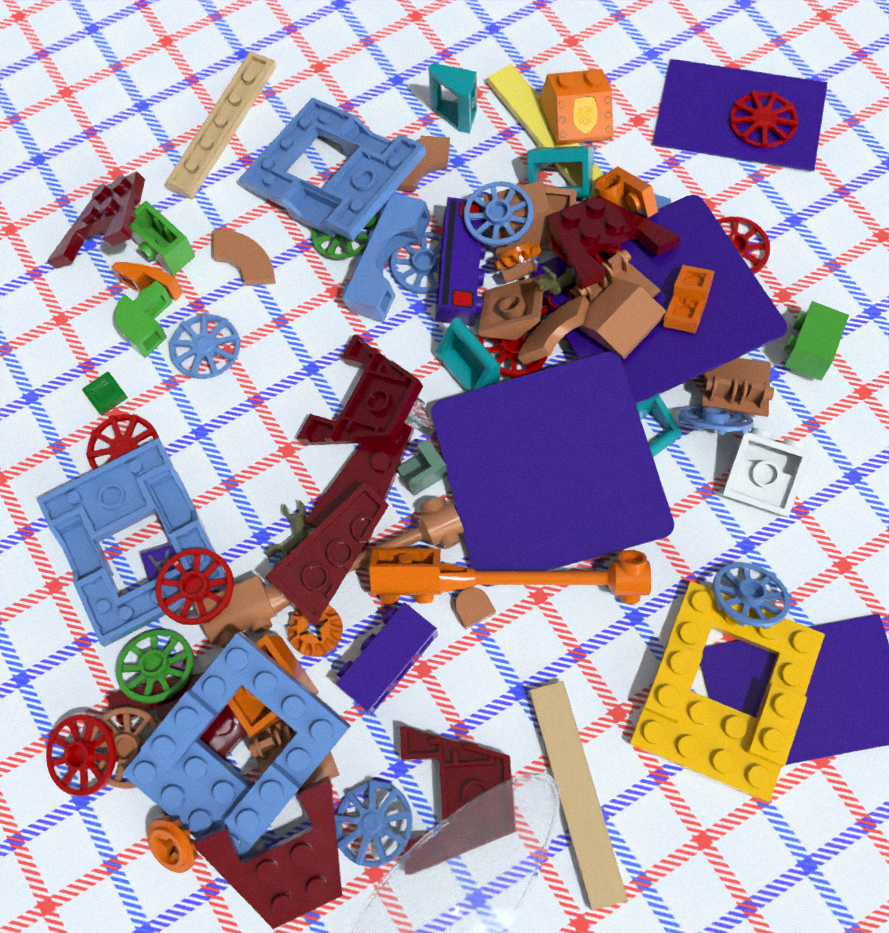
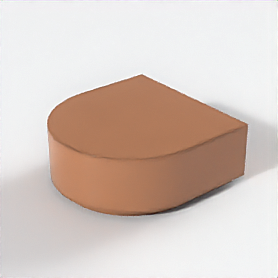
(519, 271)
(473, 607)

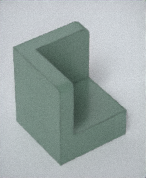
(423, 469)

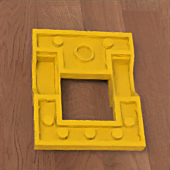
(712, 736)

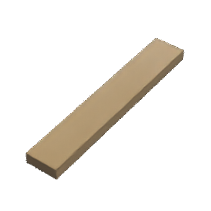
(220, 125)
(578, 796)

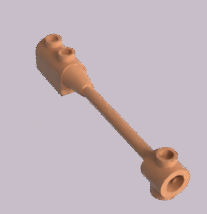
(255, 604)

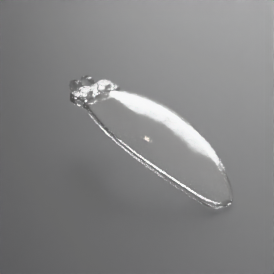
(471, 866)

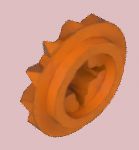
(516, 256)
(309, 644)
(167, 835)

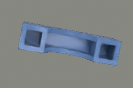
(400, 224)

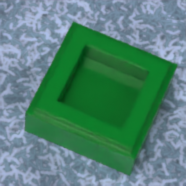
(104, 393)

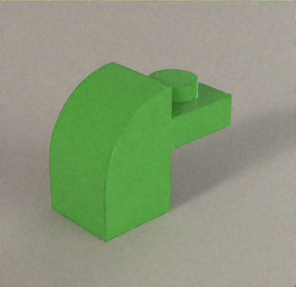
(138, 321)

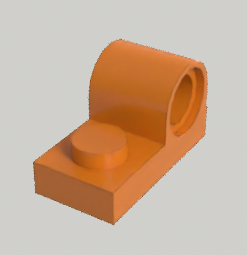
(627, 191)

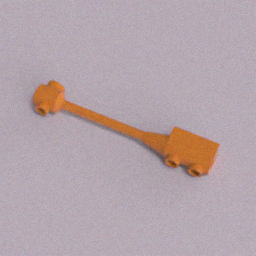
(423, 575)

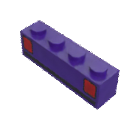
(459, 265)

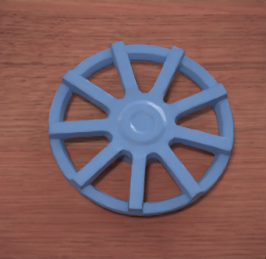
(499, 214)
(423, 263)
(204, 345)
(715, 419)
(750, 594)
(372, 823)

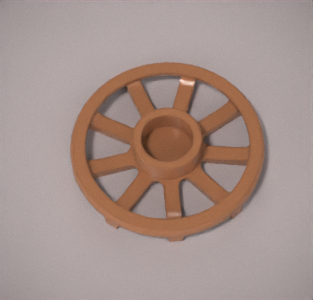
(127, 743)

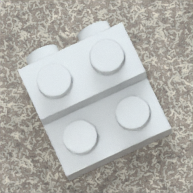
(767, 471)

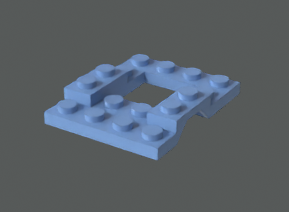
(357, 188)
(109, 502)
(199, 784)

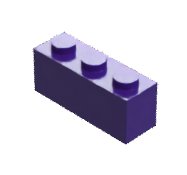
(386, 657)

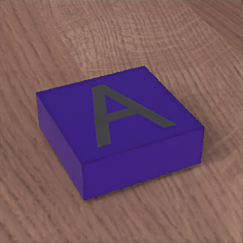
(156, 559)

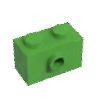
(160, 239)
(816, 340)

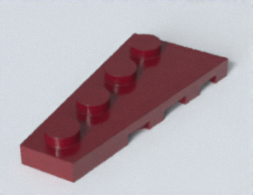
(371, 463)
(322, 560)

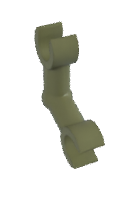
(554, 285)
(299, 530)

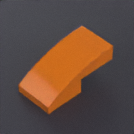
(142, 276)
(689, 299)

